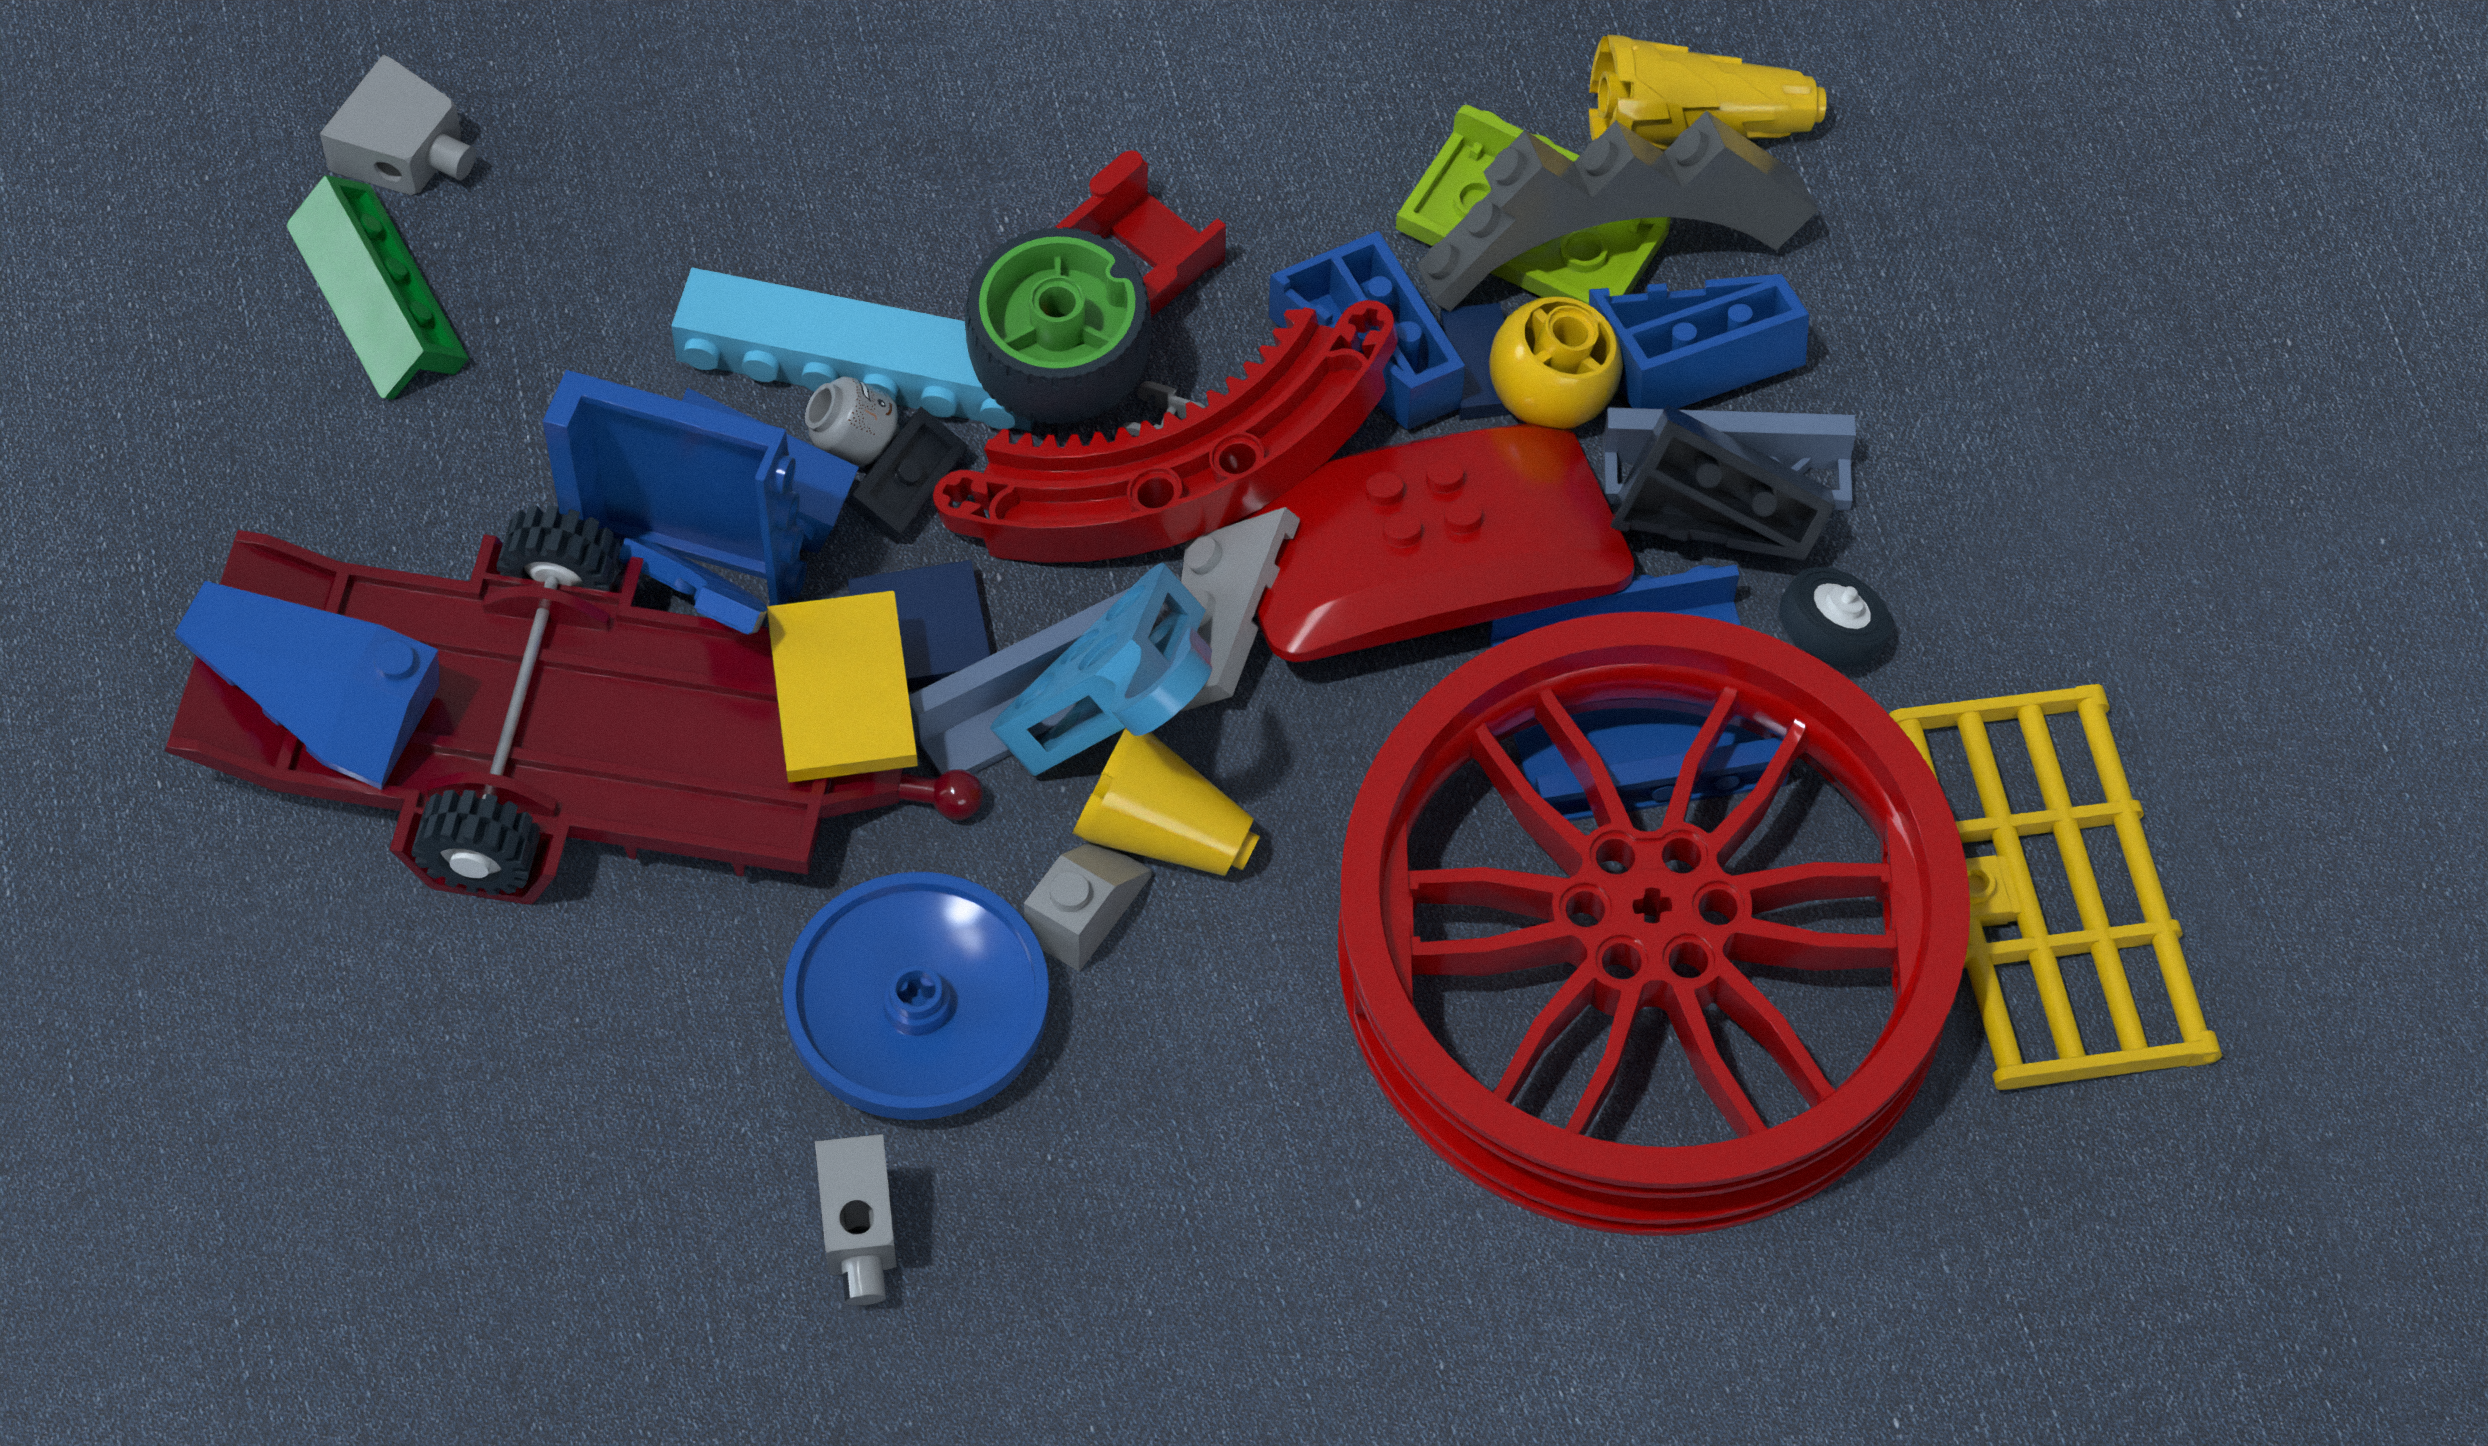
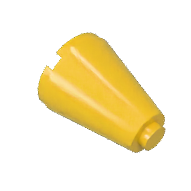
(1165, 810)

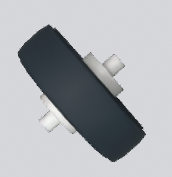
(1835, 617)

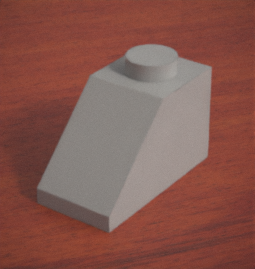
(1082, 901)

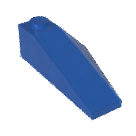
(324, 676)

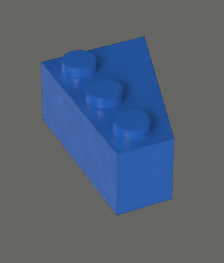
(1424, 370)

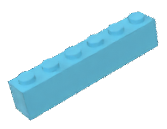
(821, 337)

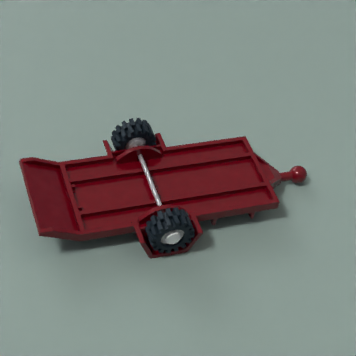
(549, 717)

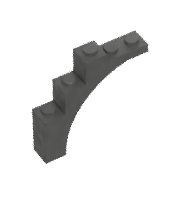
(1620, 176)

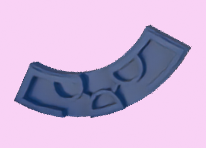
(713, 593)

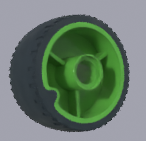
(1058, 325)

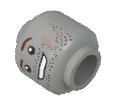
(852, 420)

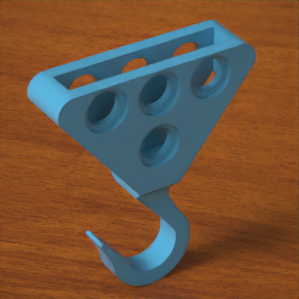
(1119, 674)

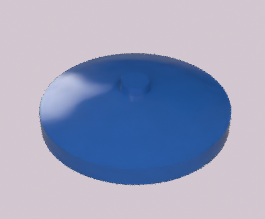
(916, 995)

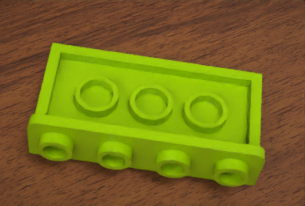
(1566, 266)

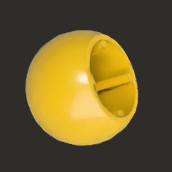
(1556, 362)

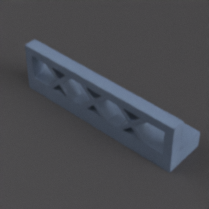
(1790, 438)

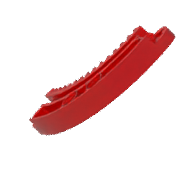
(1106, 495)

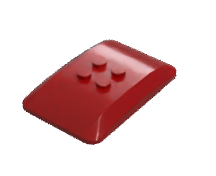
(1439, 540)

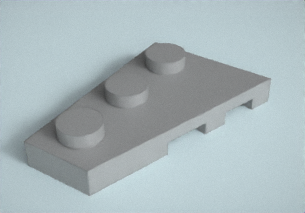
(1227, 578)

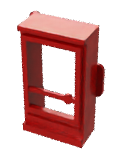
(1148, 228)

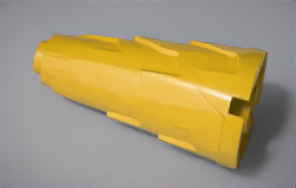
(1666, 88)

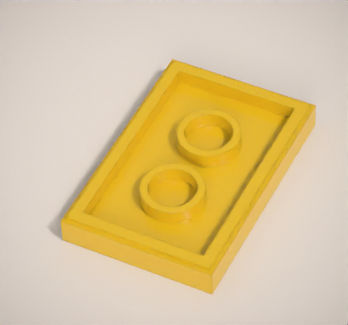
(841, 686)

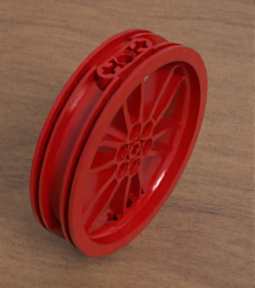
(1731, 679)

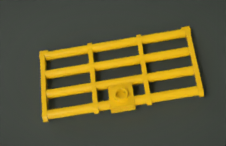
(2005, 893)

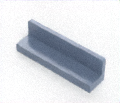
(956, 712)

